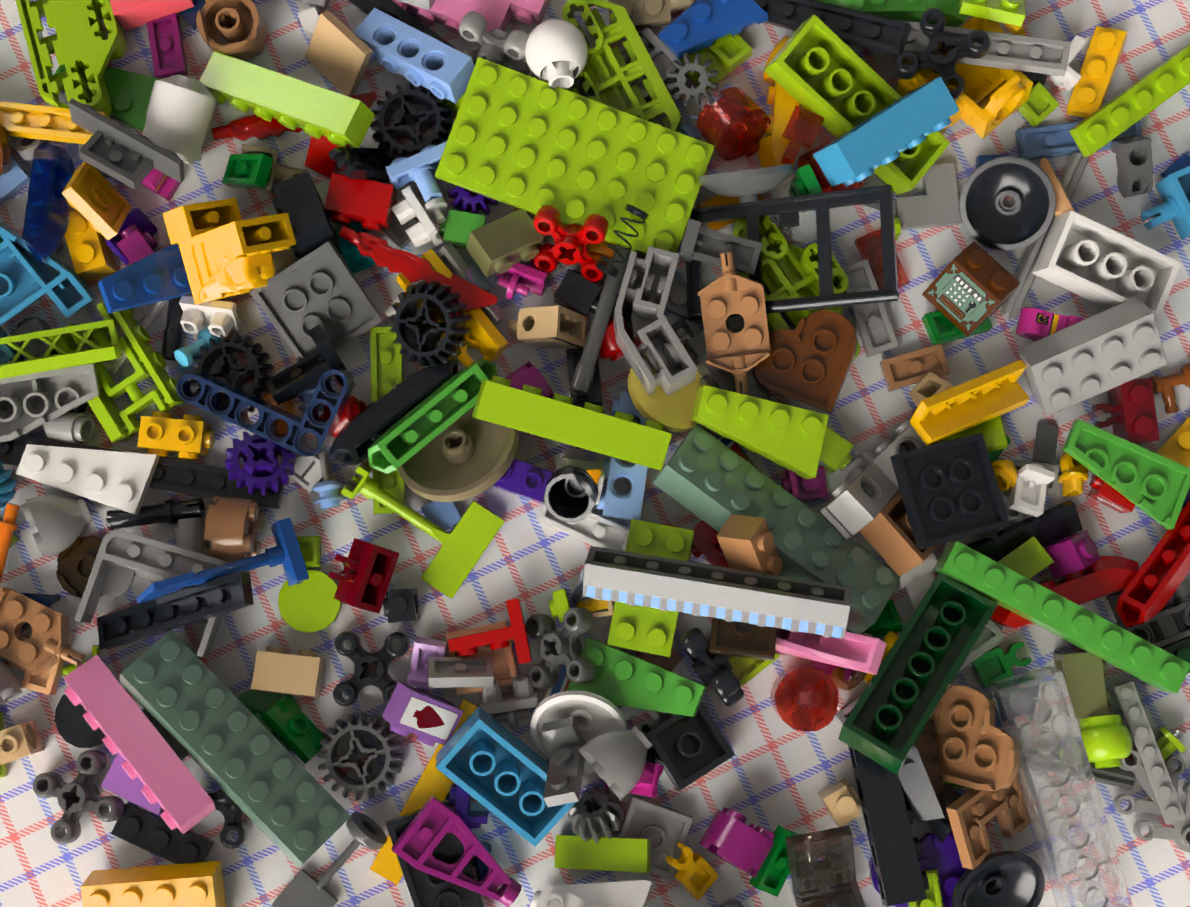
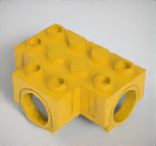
(989, 91)

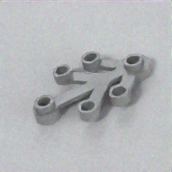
(1179, 830)

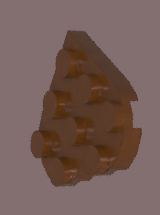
(810, 360)

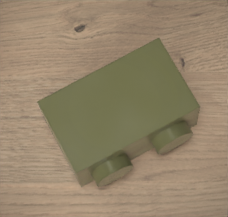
(504, 243)
(1085, 682)

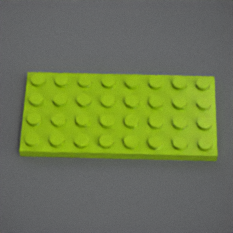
(572, 153)

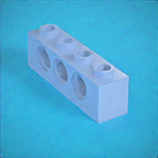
(416, 55)
(629, 505)

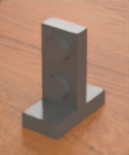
(707, 244)
(565, 763)

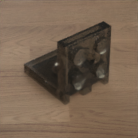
(825, 881)

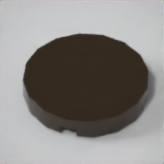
(77, 563)

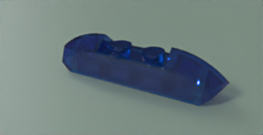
(46, 207)

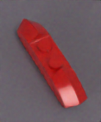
(1158, 575)
(1098, 580)

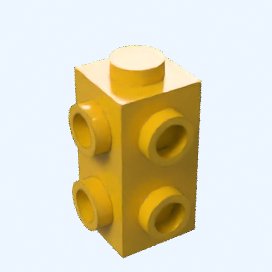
(182, 436)

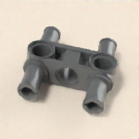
(1165, 627)

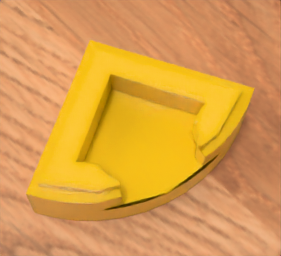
(592, 605)

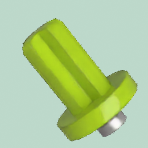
(1169, 742)

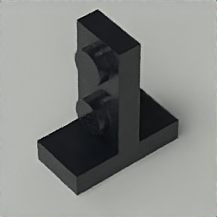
(307, 371)

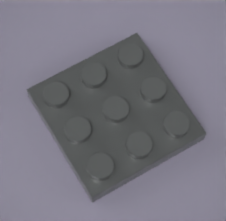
(314, 293)

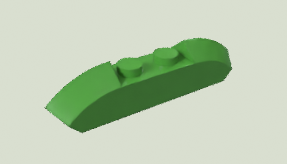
(905, 9)
(430, 417)

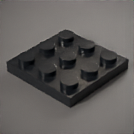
(949, 491)

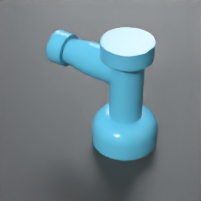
(185, 355)

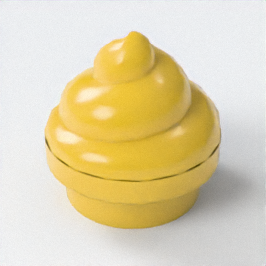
(1005, 473)

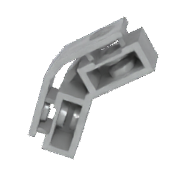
(649, 327)
(869, 483)

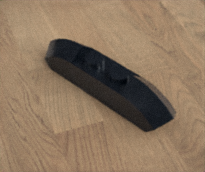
(365, 428)

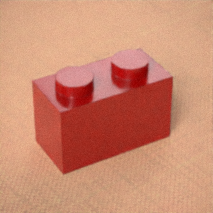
(360, 202)

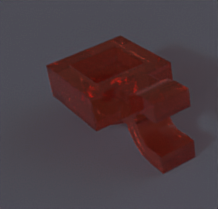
(801, 132)

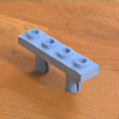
(418, 169)

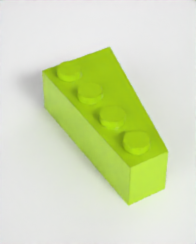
(772, 429)

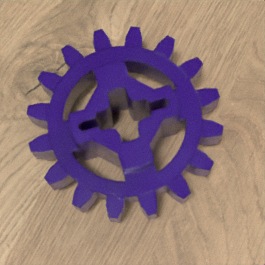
(260, 463)

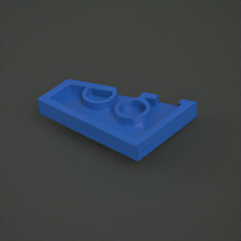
(709, 21)

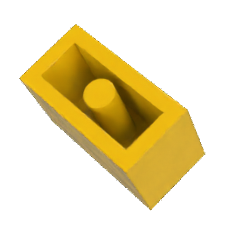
(88, 249)

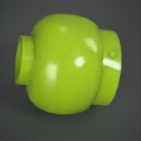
(1106, 740)

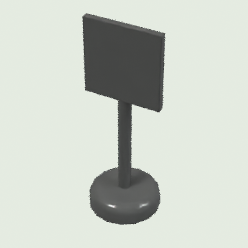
(307, 892)

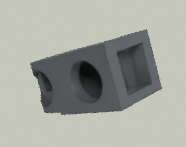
(1133, 165)

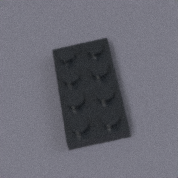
(425, 888)

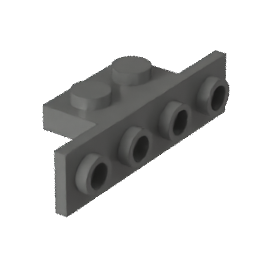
(121, 151)

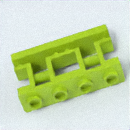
(146, 362)

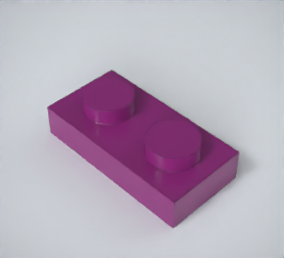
(167, 46)

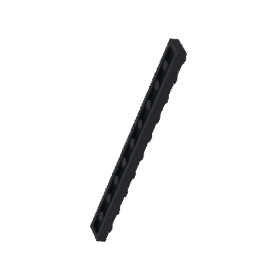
(168, 475)

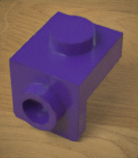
(461, 801)

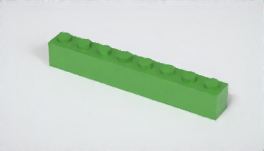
(1062, 617)

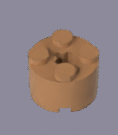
(243, 39)
(233, 528)

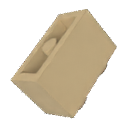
(288, 672)

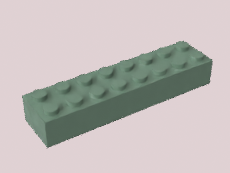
(719, 483)
(234, 748)

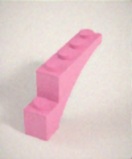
(494, 11)
(853, 652)

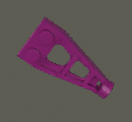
(428, 830)

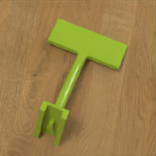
(459, 548)

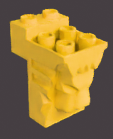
(223, 251)

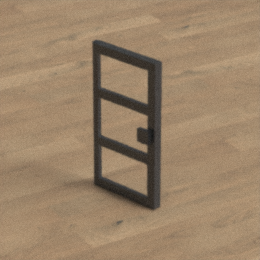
(788, 211)

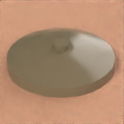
(461, 460)

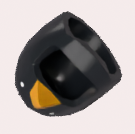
(572, 493)

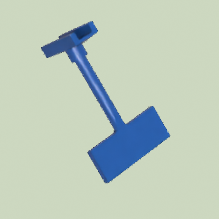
(285, 552)

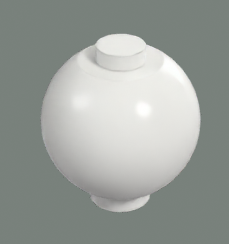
(556, 52)

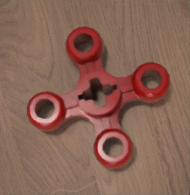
(570, 242)

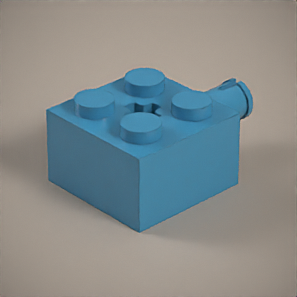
(1176, 203)

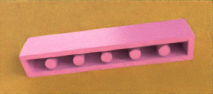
(139, 744)

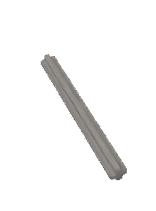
(1069, 180)

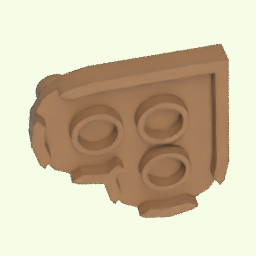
(970, 744)

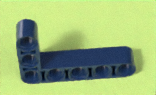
(270, 414)

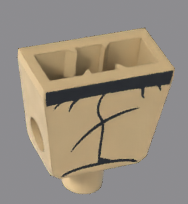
(549, 327)

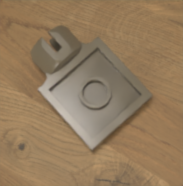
(651, 12)

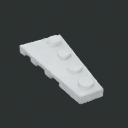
(99, 475)

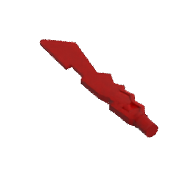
(261, 129)
(415, 268)

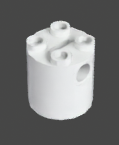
(179, 116)

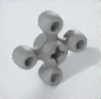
(495, 45)

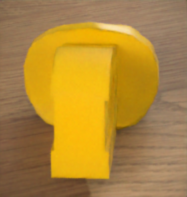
(1072, 476)

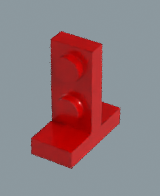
(498, 638)

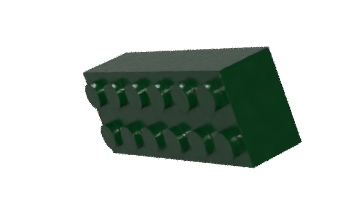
(917, 673)

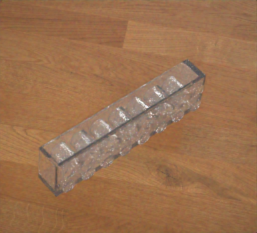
(1061, 791)

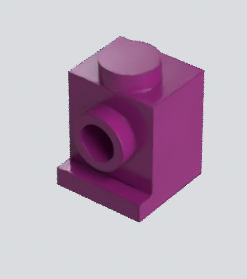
(137, 244)

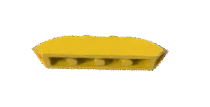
(782, 106)

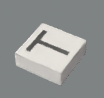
(307, 472)

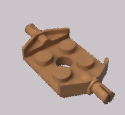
(728, 349)
(48, 639)

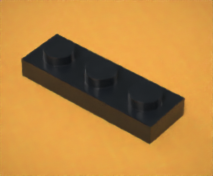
(155, 836)

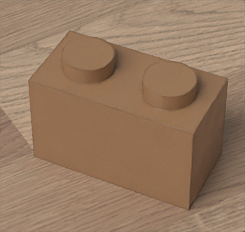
(749, 545)

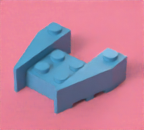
(27, 280)

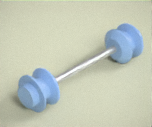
(327, 488)

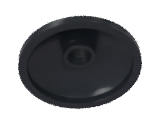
(1001, 225)
(1001, 881)

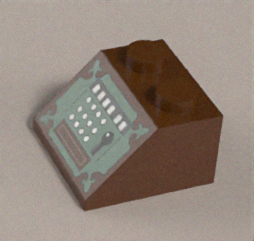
(971, 289)

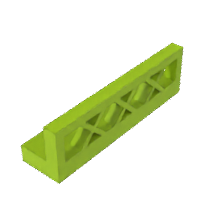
(64, 358)

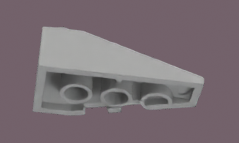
(43, 396)

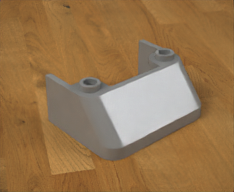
(131, 555)

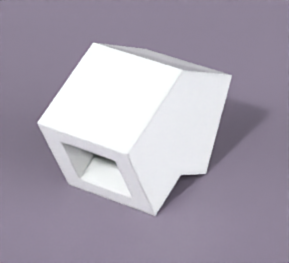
(309, 20)

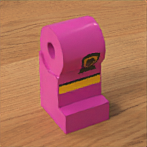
(160, 184)
(1038, 324)

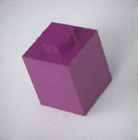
(1072, 554)

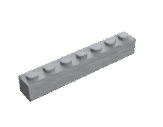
(1149, 753)

